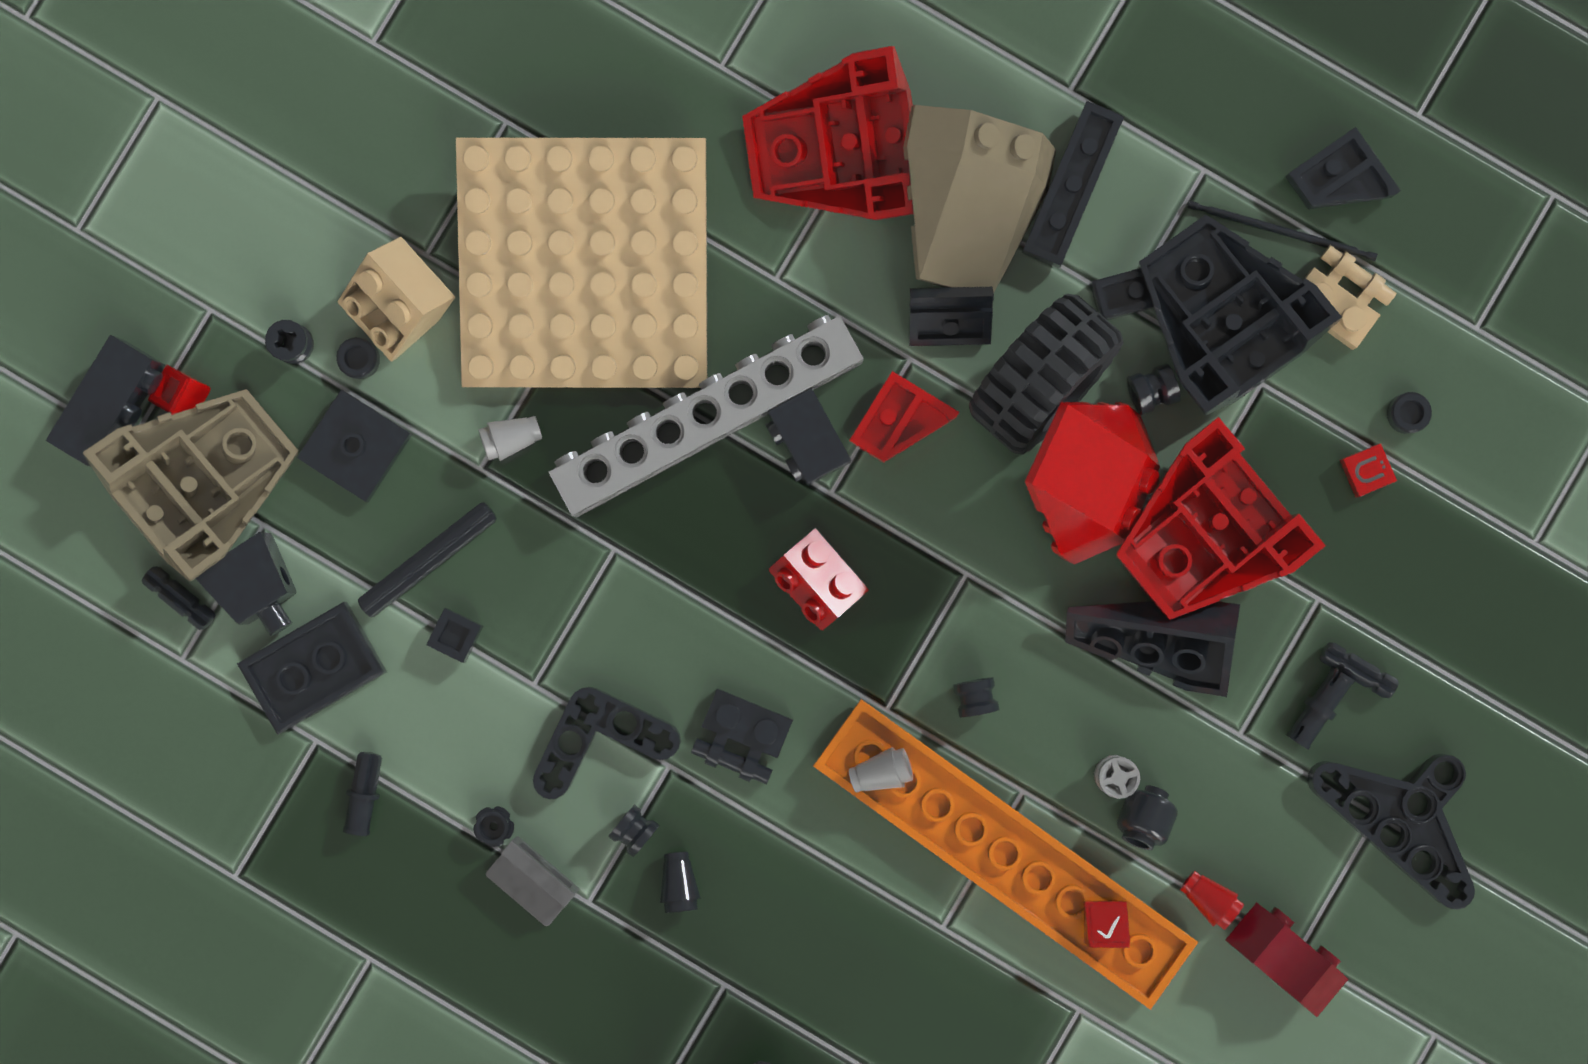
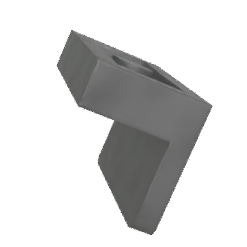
(532, 881)

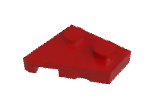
(900, 418)

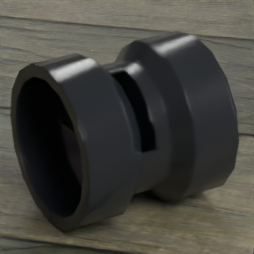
(1153, 389)

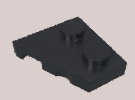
(1342, 175)

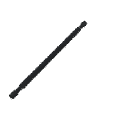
(1281, 230)

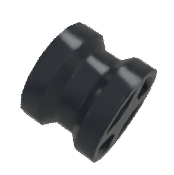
(295, 348)
(976, 697)
(633, 830)

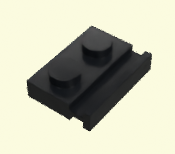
(950, 316)

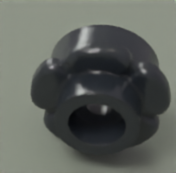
(493, 837)

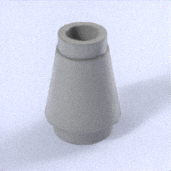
(509, 436)
(882, 771)

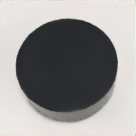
(358, 358)
(1409, 413)

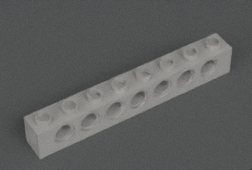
(571, 469)

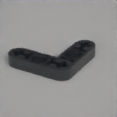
(603, 723)

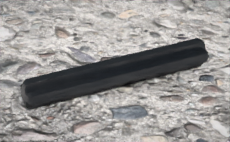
(427, 559)

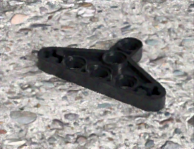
(1418, 832)

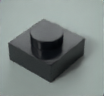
(454, 635)

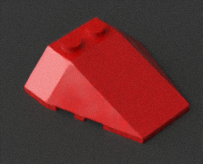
(836, 140)
(1092, 477)
(1213, 529)

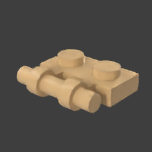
(1356, 314)

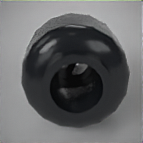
(1147, 818)

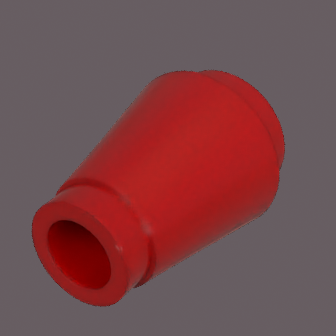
(1213, 900)

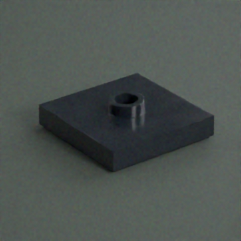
(354, 446)

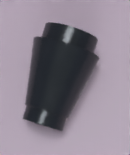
(678, 885)

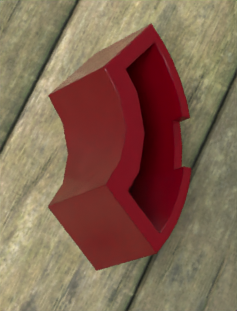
(1287, 959)

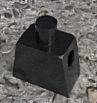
(252, 583)

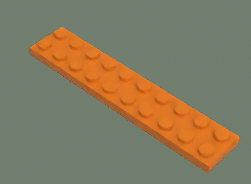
(1007, 854)

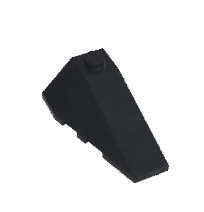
(1189, 649)

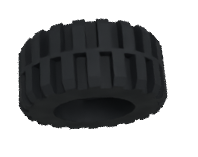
(1046, 365)

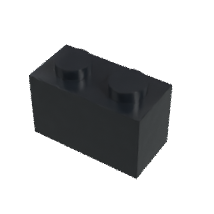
(808, 438)

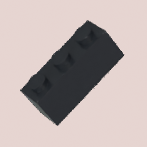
(106, 397)

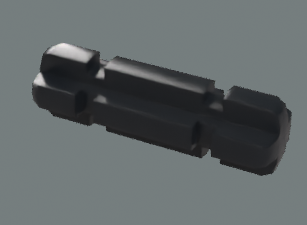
(178, 598)
(1359, 670)

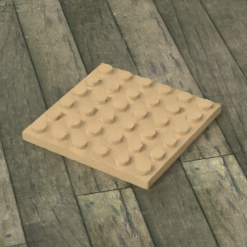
(582, 262)

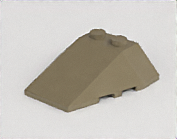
(971, 192)
(194, 476)

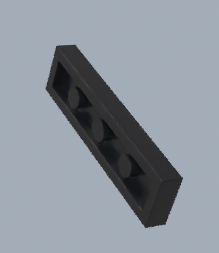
(1073, 184)

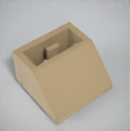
(395, 297)

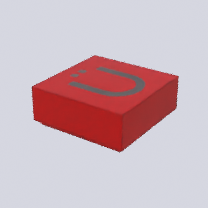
(1368, 470)

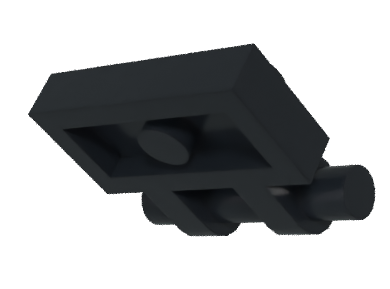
(747, 724)

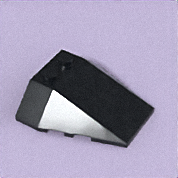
(1230, 312)

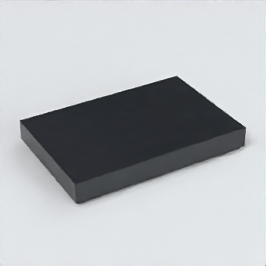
(312, 667)

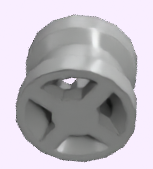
(1126, 781)

